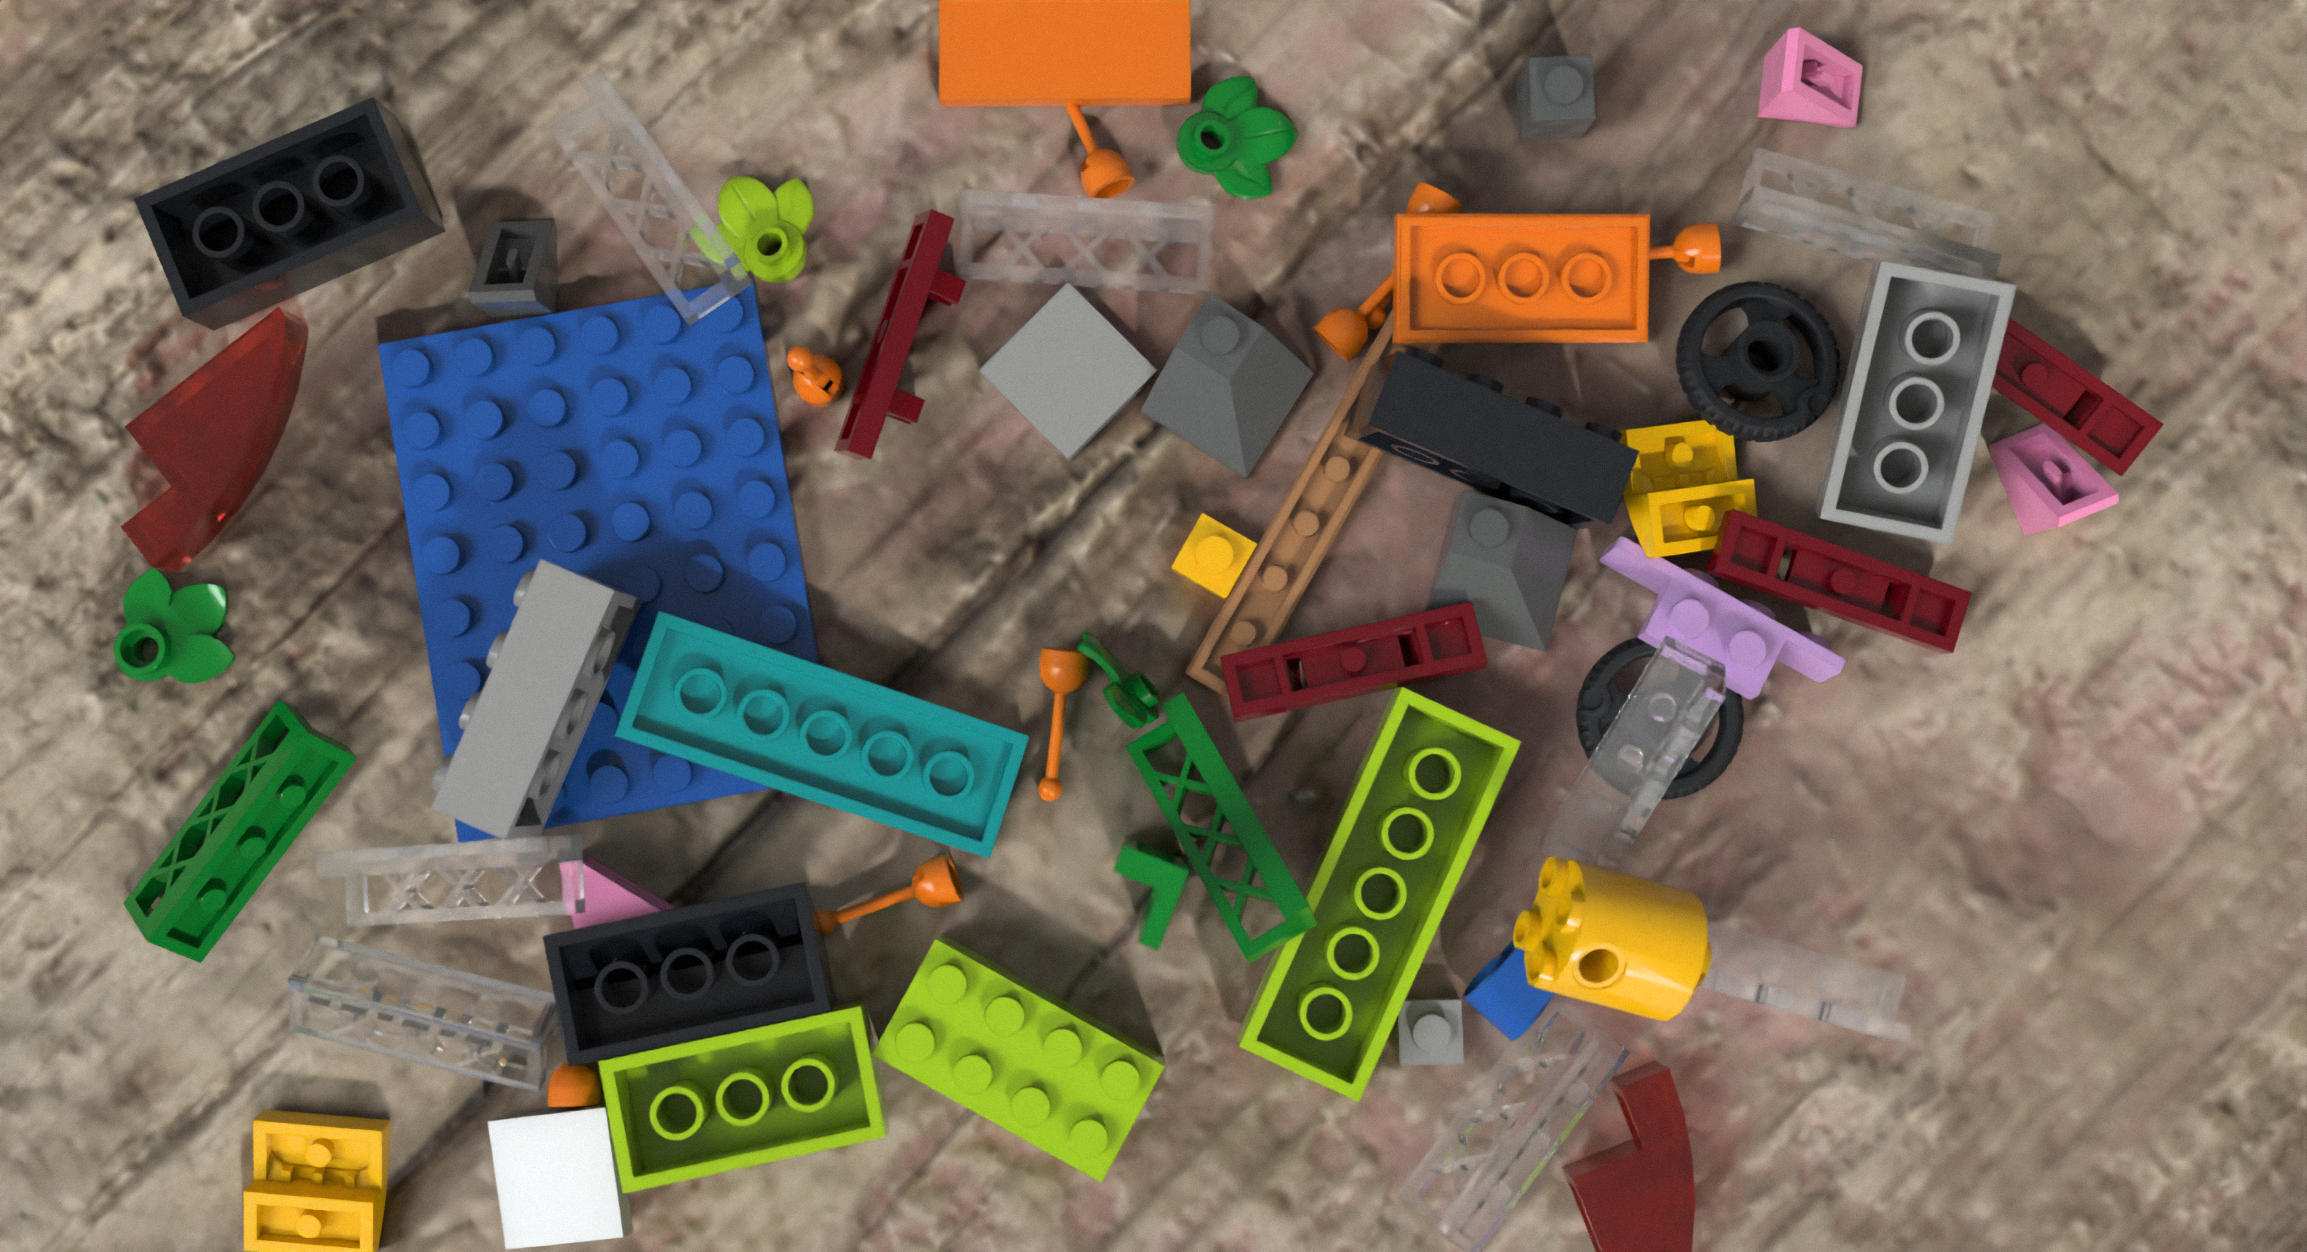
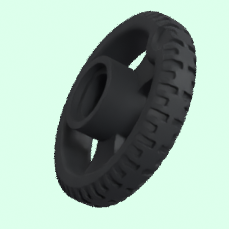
(1766, 308)
(1602, 700)

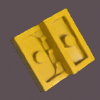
(1683, 486)
(316, 1183)

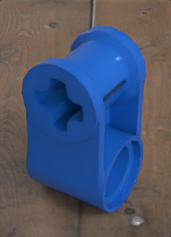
(1504, 995)

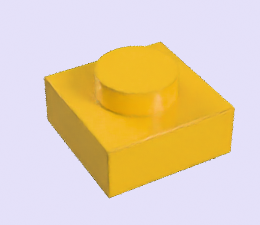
(1213, 556)

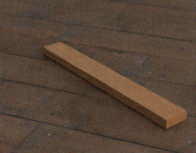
(1297, 532)

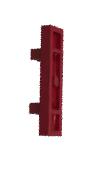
(912, 285)
(2071, 400)
(1839, 582)
(1353, 662)

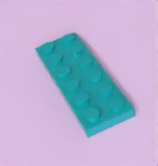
(822, 735)

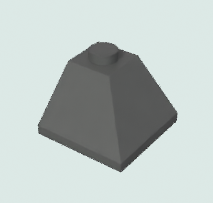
(1227, 386)
(1506, 564)

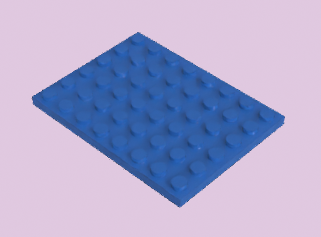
(617, 454)

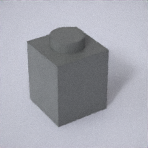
(1555, 97)

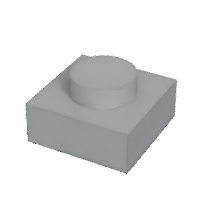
(1430, 1031)

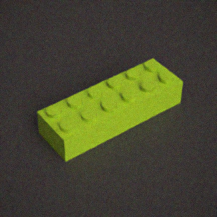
(1378, 892)

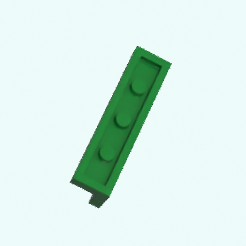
(1234, 807)
(241, 838)
(1163, 873)

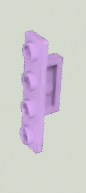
(1719, 625)

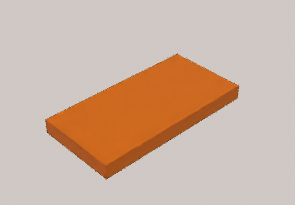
(1064, 53)
(1521, 278)

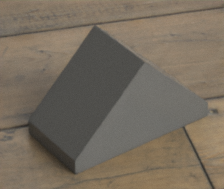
(517, 271)

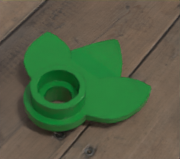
(1245, 137)
(181, 625)
(1128, 694)

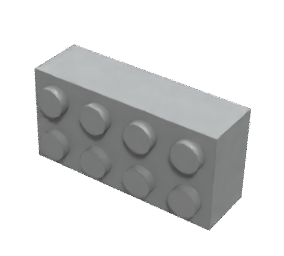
(1914, 400)
(534, 702)

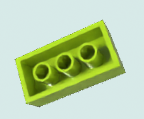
(1020, 1057)
(744, 1098)

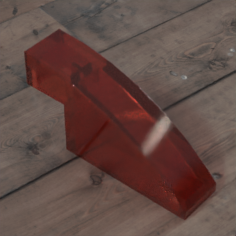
(216, 438)
(1641, 1189)

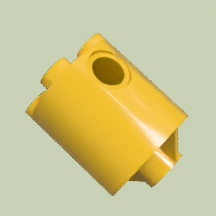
(1614, 939)

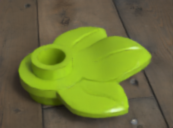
(759, 219)

